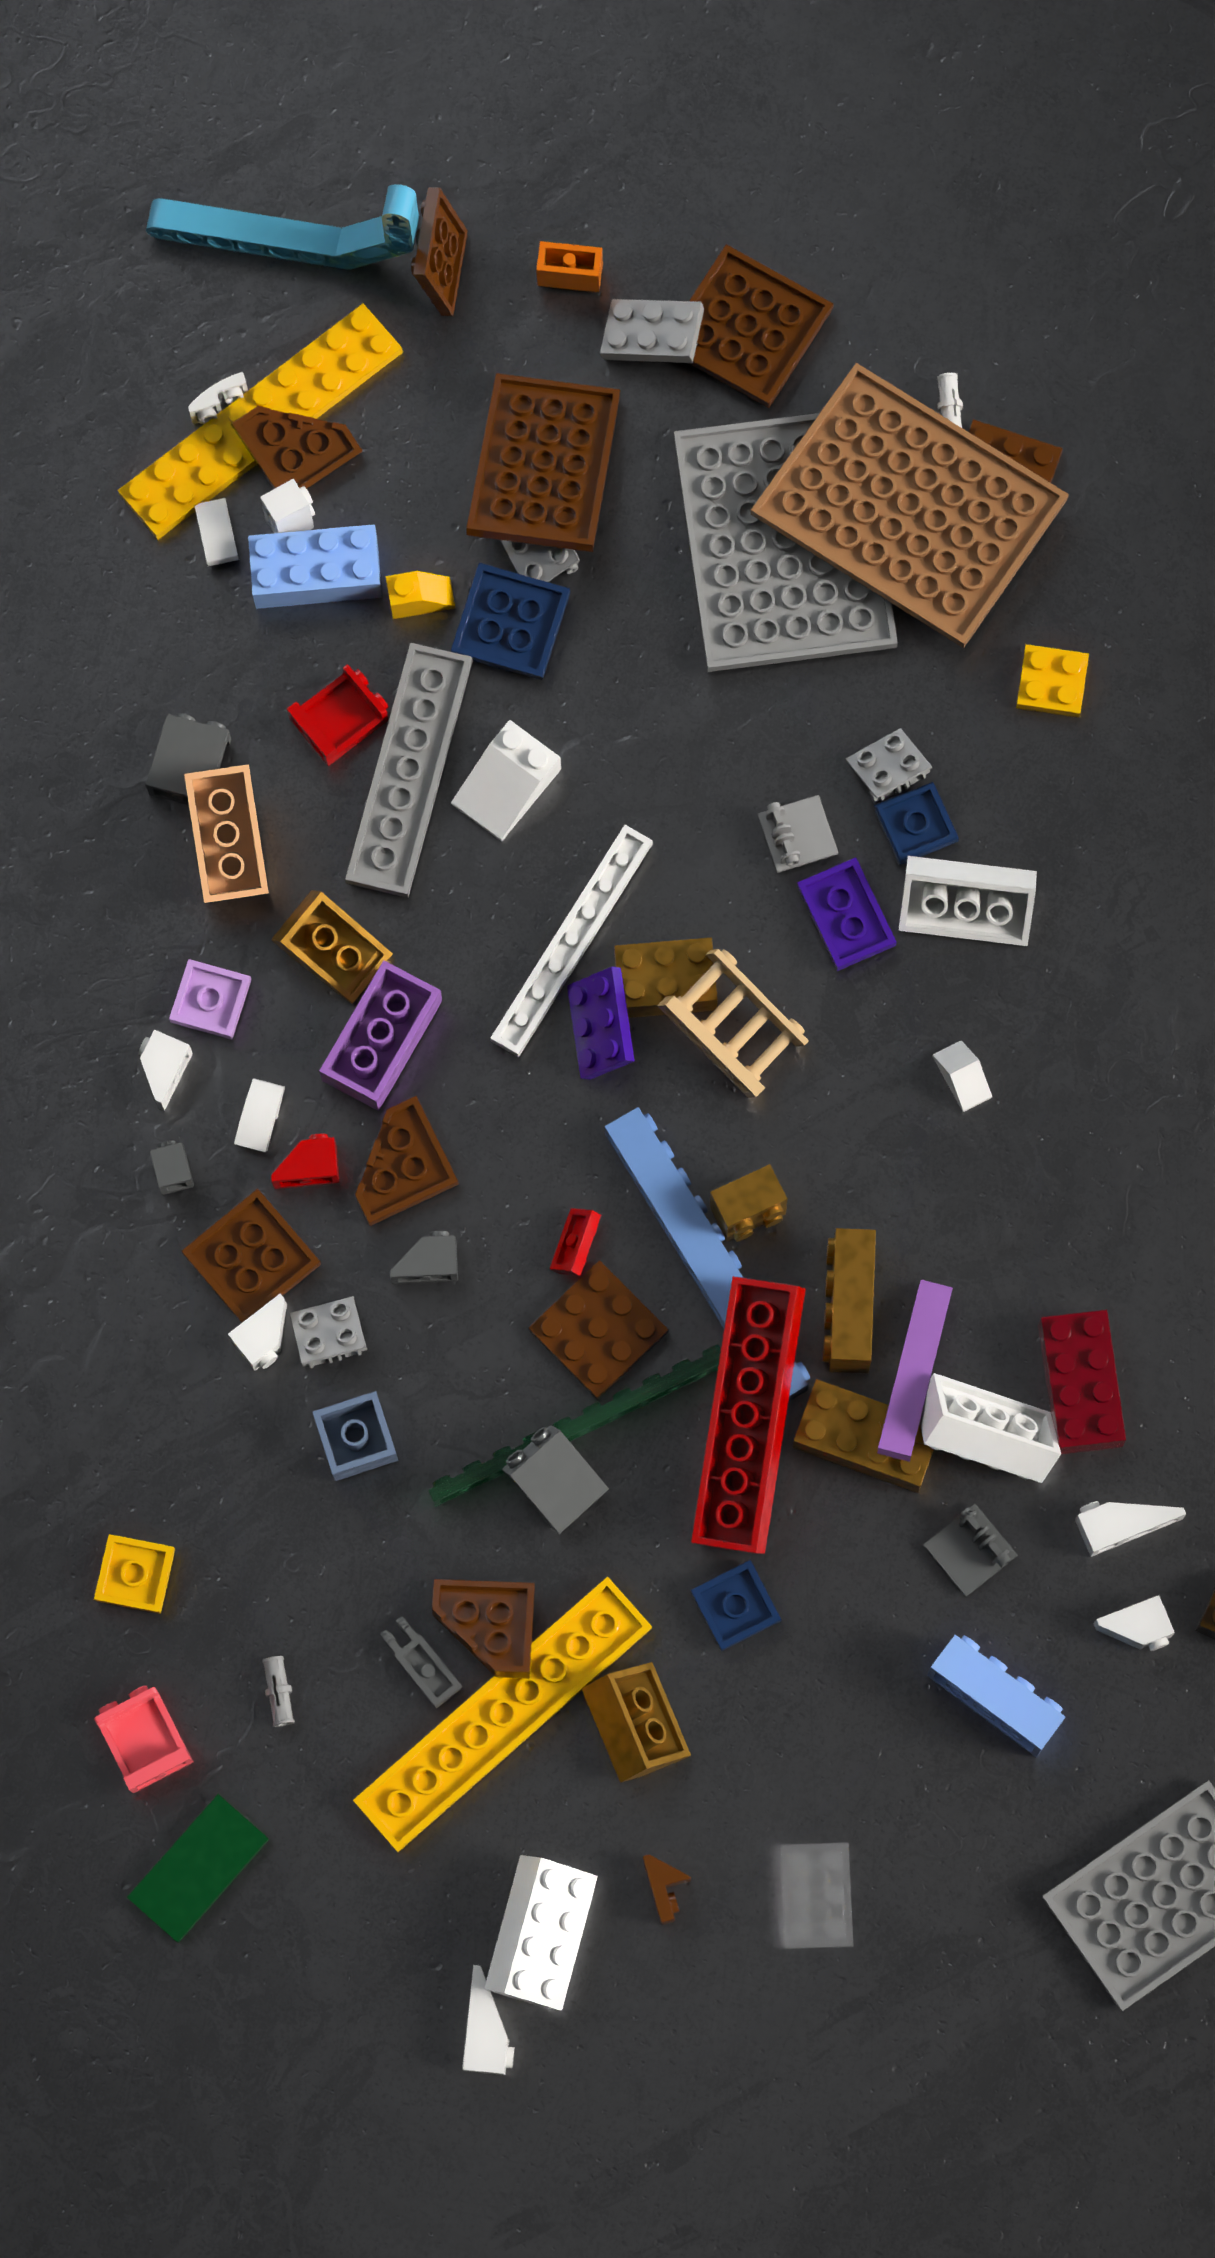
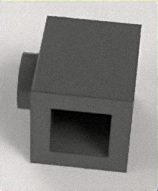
(171, 1167)

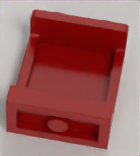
(339, 715)

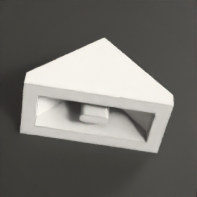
(963, 1075)

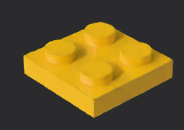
(1052, 680)
(134, 1574)

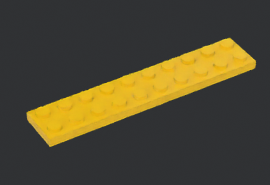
(302, 385)
(502, 1715)

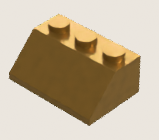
(635, 1721)

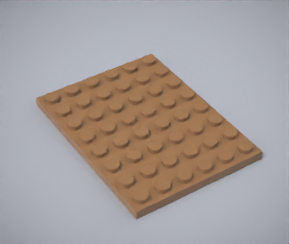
(909, 505)

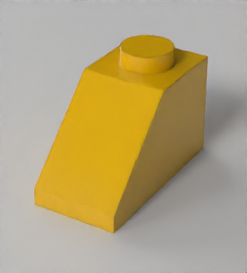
(419, 593)

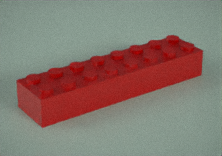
(748, 1415)

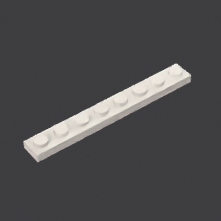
(571, 941)

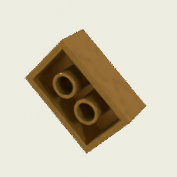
(664, 970)

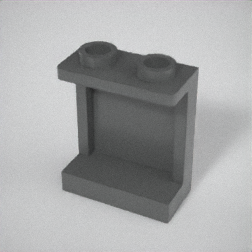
(183, 749)
(555, 1478)

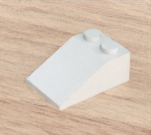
(507, 780)

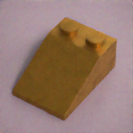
(331, 945)

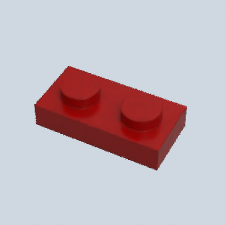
(575, 1241)

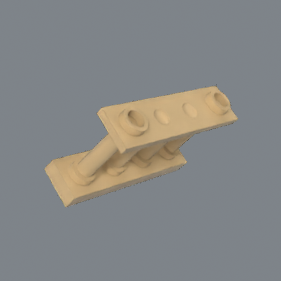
(703, 1031)

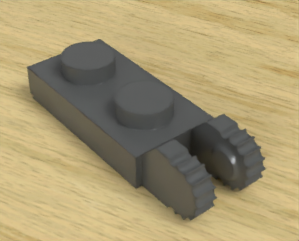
(423, 1665)

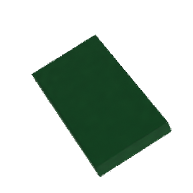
(198, 1868)

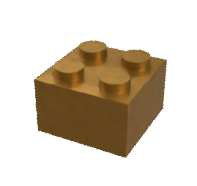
(748, 1204)

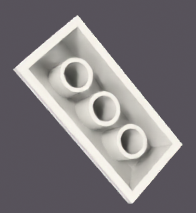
(967, 900)
(989, 1429)

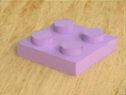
(210, 999)

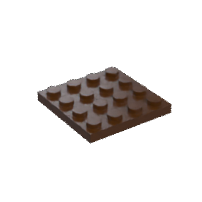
(754, 325)

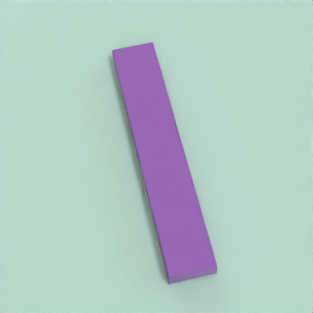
(914, 1370)

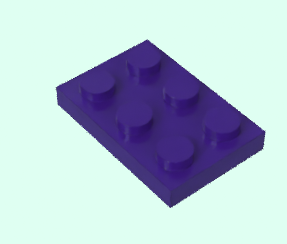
(846, 914)
(600, 1023)

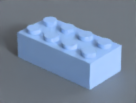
(315, 566)
(996, 1695)

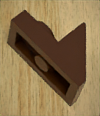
(661, 1877)

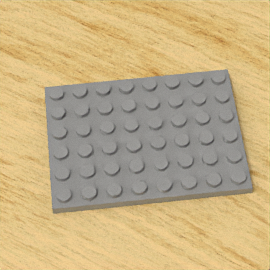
(754, 587)

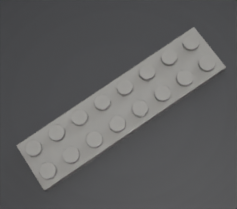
(409, 770)

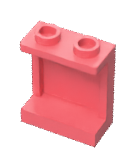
(143, 1738)

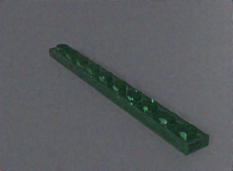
(592, 1419)

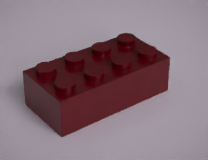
(1082, 1381)

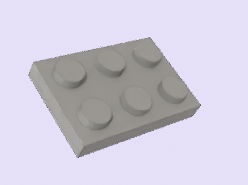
(652, 330)

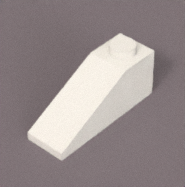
(1119, 1523)
(485, 2037)

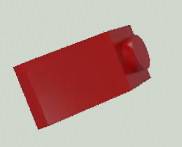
(309, 1164)

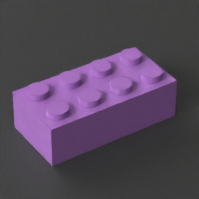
(381, 1035)

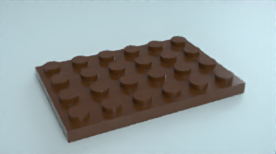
(543, 462)

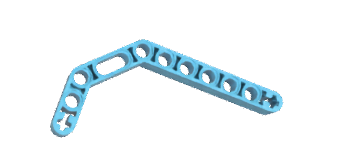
(290, 239)

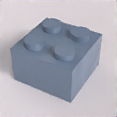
(355, 1436)

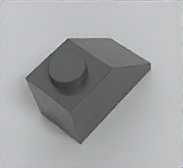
(428, 1260)

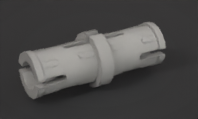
(278, 1691)

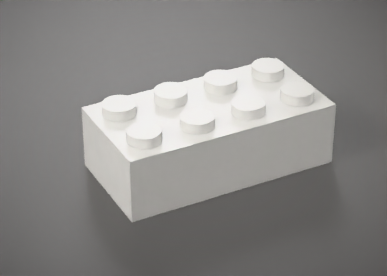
(540, 1932)

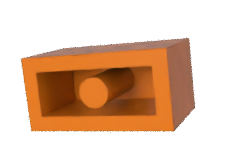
(569, 266)

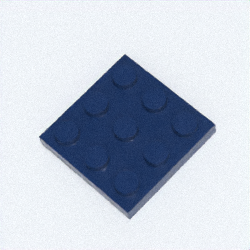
(510, 621)

